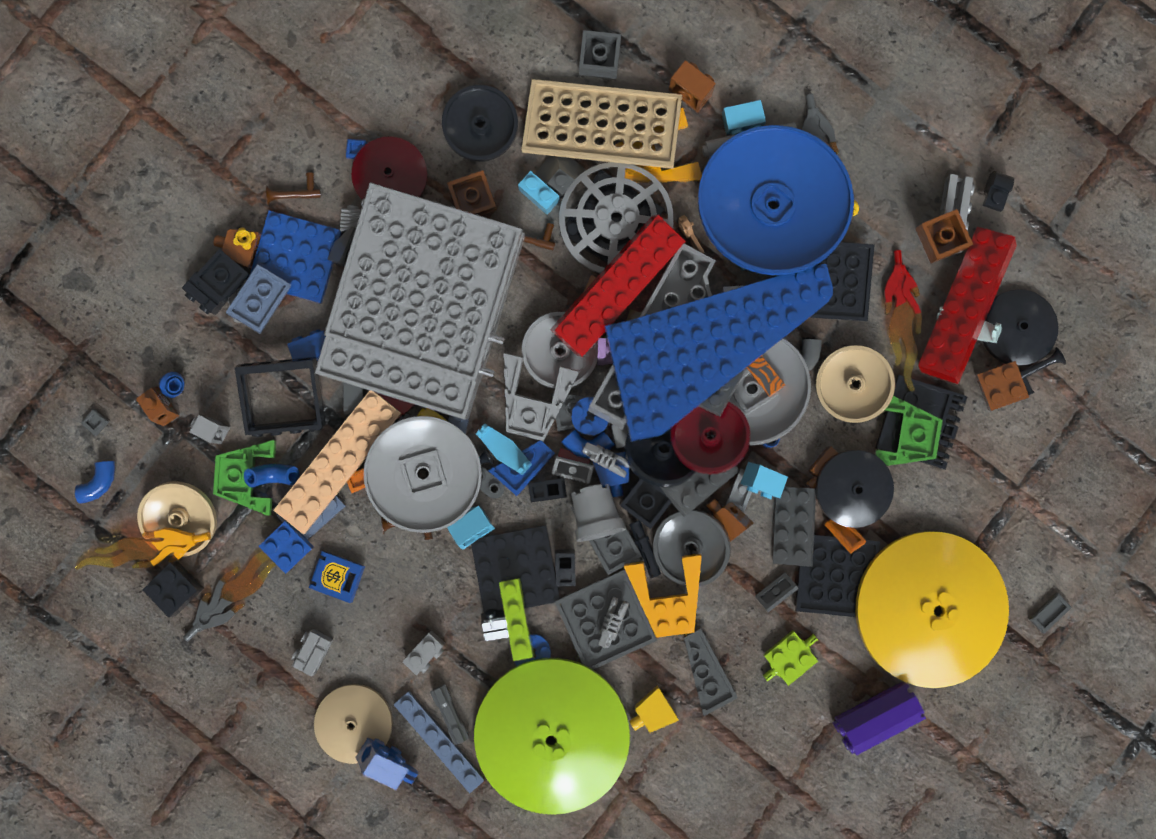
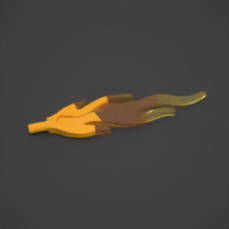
(153, 550)

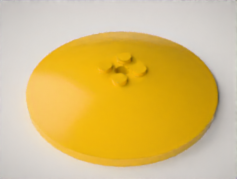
(899, 603)

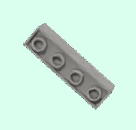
(957, 196)

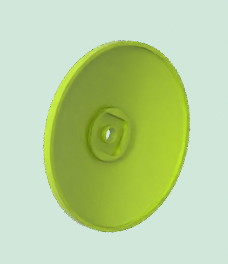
(557, 701)

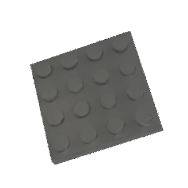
(584, 616)

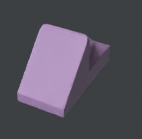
(604, 354)

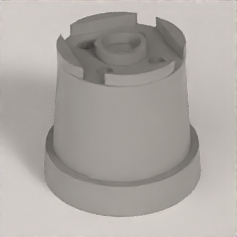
(595, 513)

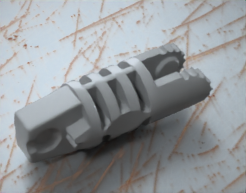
(606, 458)
(612, 622)

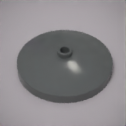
(675, 538)

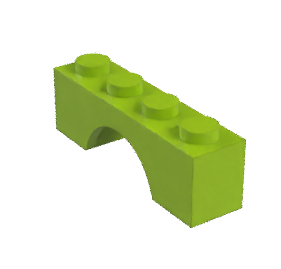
(516, 619)

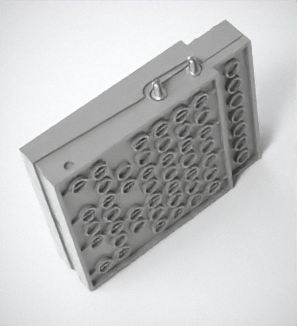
(420, 301)

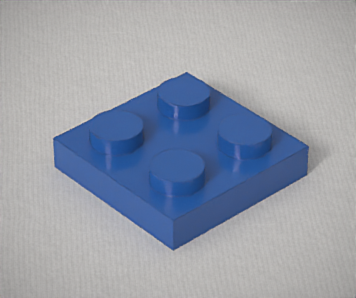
(286, 546)

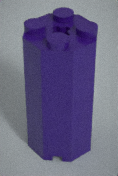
(879, 718)

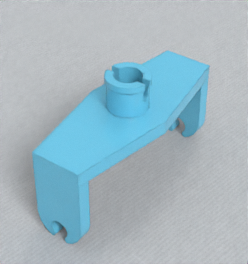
(504, 449)

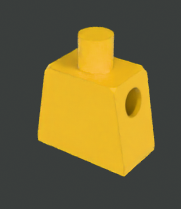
(653, 712)

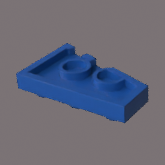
(537, 454)

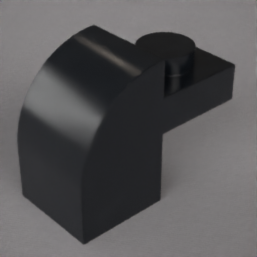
(997, 190)
(547, 490)
(565, 567)

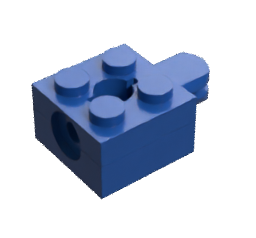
(384, 764)

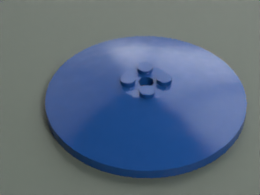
(780, 167)

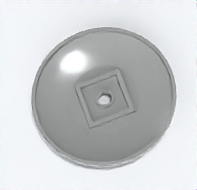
(780, 413)
(416, 502)

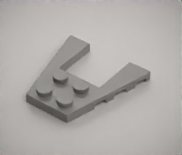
(529, 415)

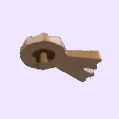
(686, 229)

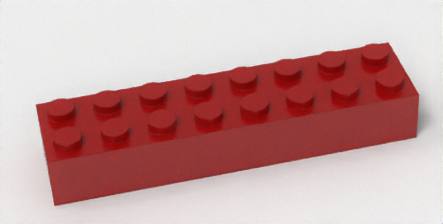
(617, 285)
(967, 305)

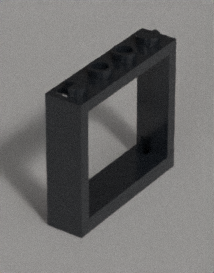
(294, 427)

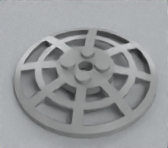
(605, 208)

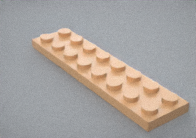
(336, 462)

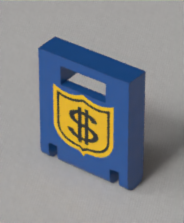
(332, 576)

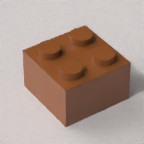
(692, 85)
(472, 194)
(944, 236)
(1002, 386)

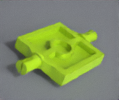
(790, 658)

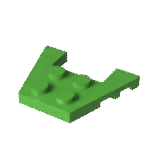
(918, 435)
(230, 471)

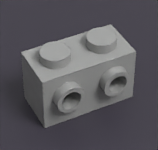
(428, 648)

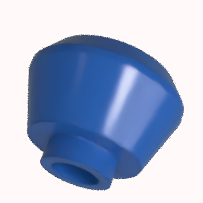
(171, 384)

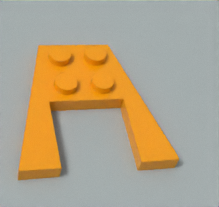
(683, 173)
(671, 613)

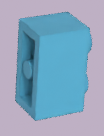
(743, 117)
(538, 192)
(763, 480)
(471, 527)

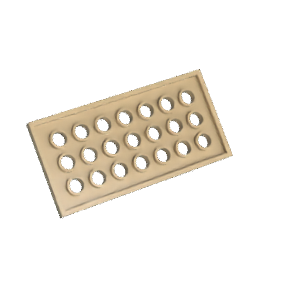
(608, 151)

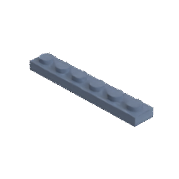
(439, 741)

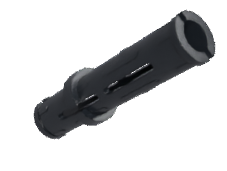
(645, 549)

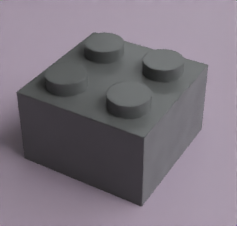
(599, 54)

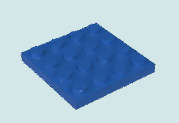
(297, 254)

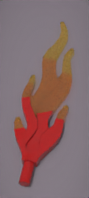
(906, 307)

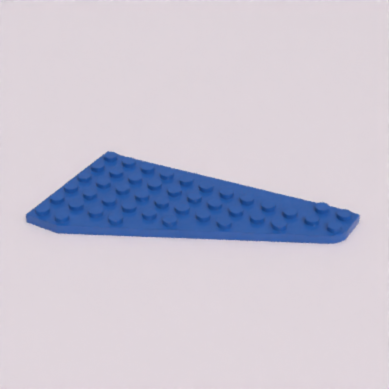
(690, 351)

